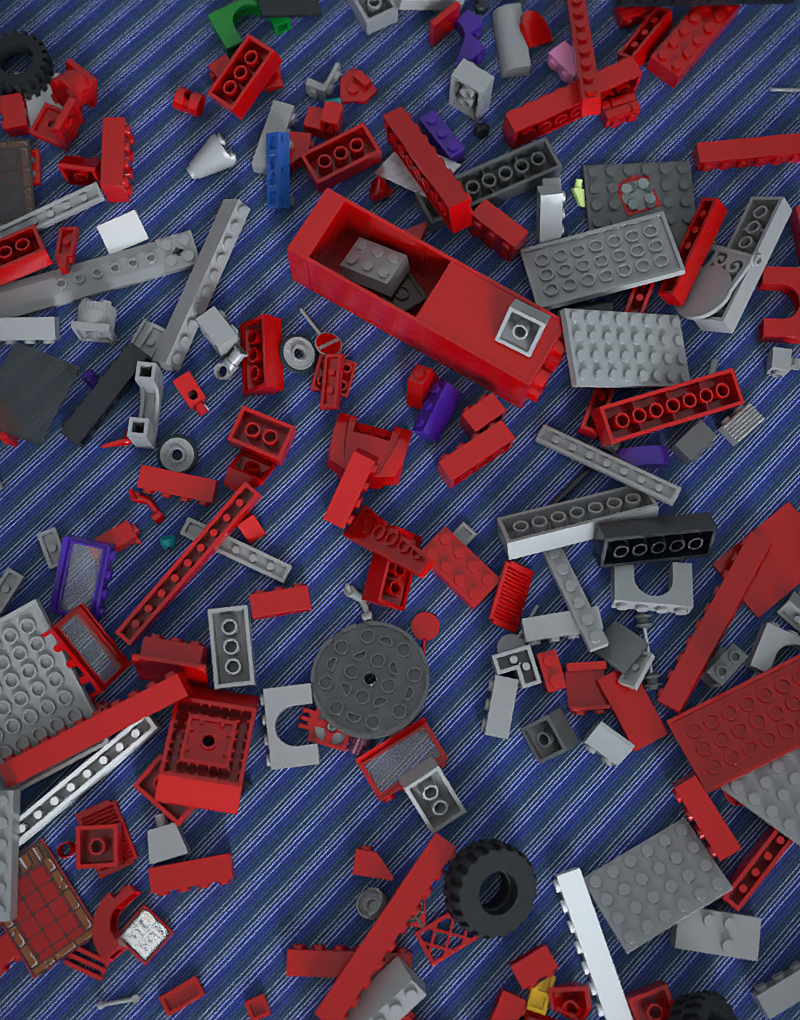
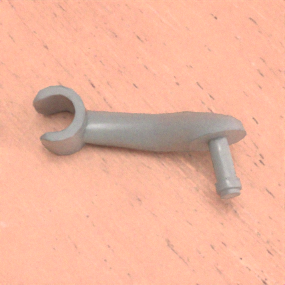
(351, 592)

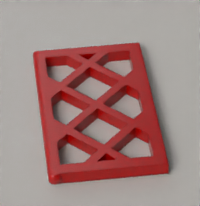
(447, 951)

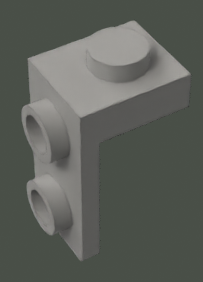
(322, 91)

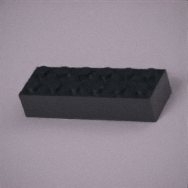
(654, 539)

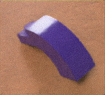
(645, 456)

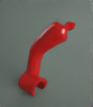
(137, 497)

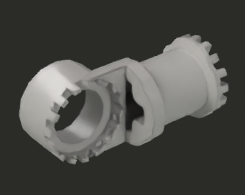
(231, 363)

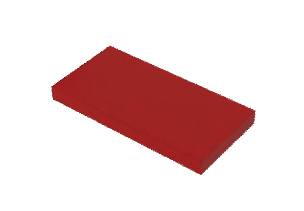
(632, 711)

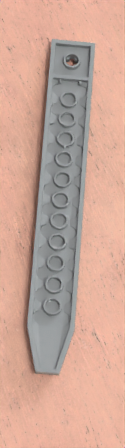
(98, 276)

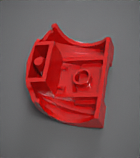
(385, 444)

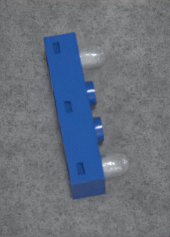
(278, 170)

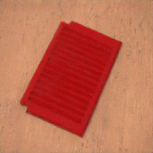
(510, 596)
(109, 813)

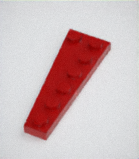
(382, 539)

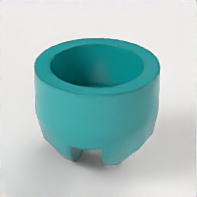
(168, 541)

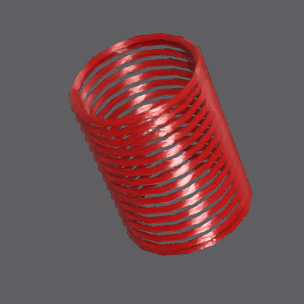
(59, 849)

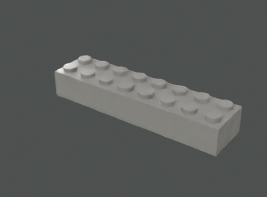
(757, 232)
(571, 520)

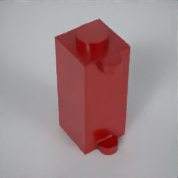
(121, 535)

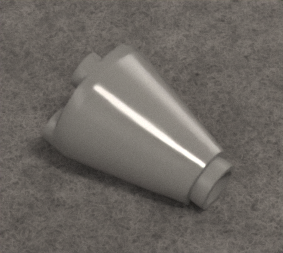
(211, 158)

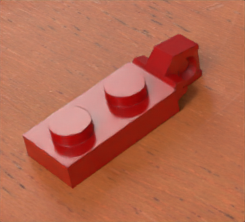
(66, 248)

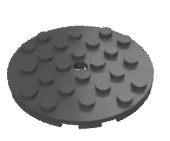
(377, 707)

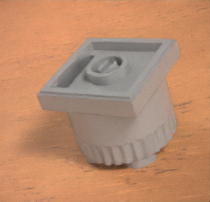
(95, 321)

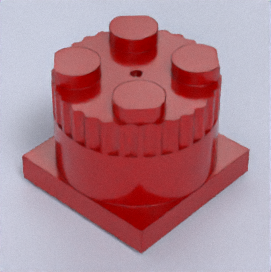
(74, 83)

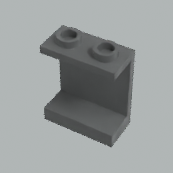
(723, 666)

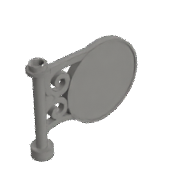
(714, 284)

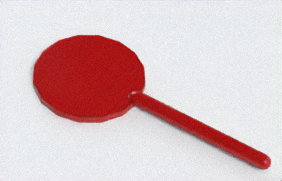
(425, 627)

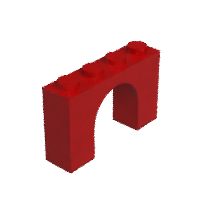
(788, 282)

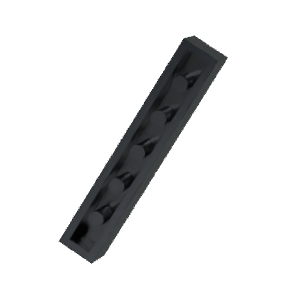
(104, 396)

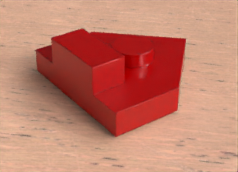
(356, 88)

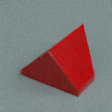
(571, 1000)

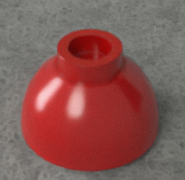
(379, 189)

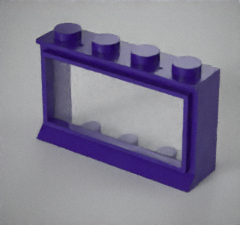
(82, 575)

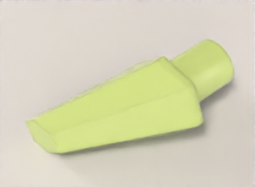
(579, 193)

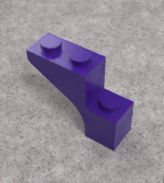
(470, 30)

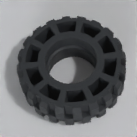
(514, 896)

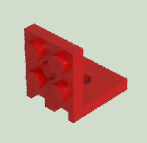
(65, 127)

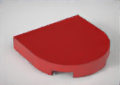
(535, 29)

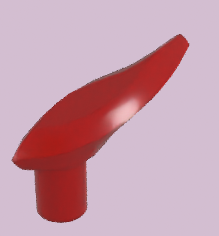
(119, 442)

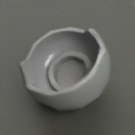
(371, 903)

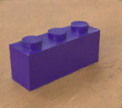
(441, 137)
(436, 411)

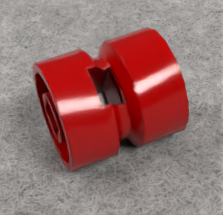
(187, 101)

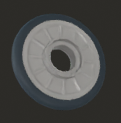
(288, 358)
(172, 443)

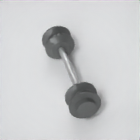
(644, 623)

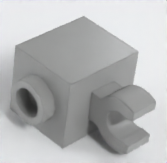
(780, 362)

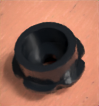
(480, 7)
(481, 130)

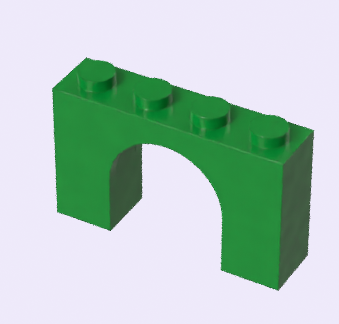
(225, 19)

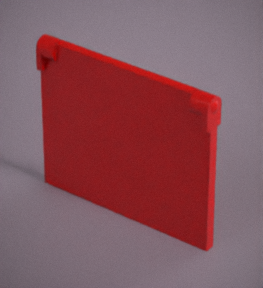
(155, 668)

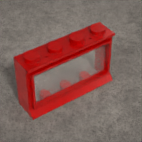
(89, 648)
(397, 756)

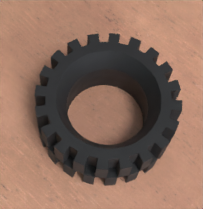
(36, 76)

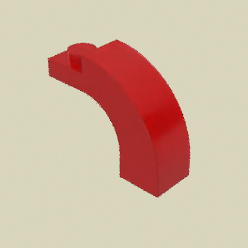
(105, 922)

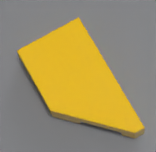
(538, 996)

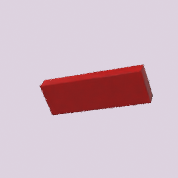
(332, 381)

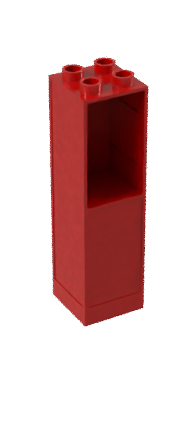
(453, 324)

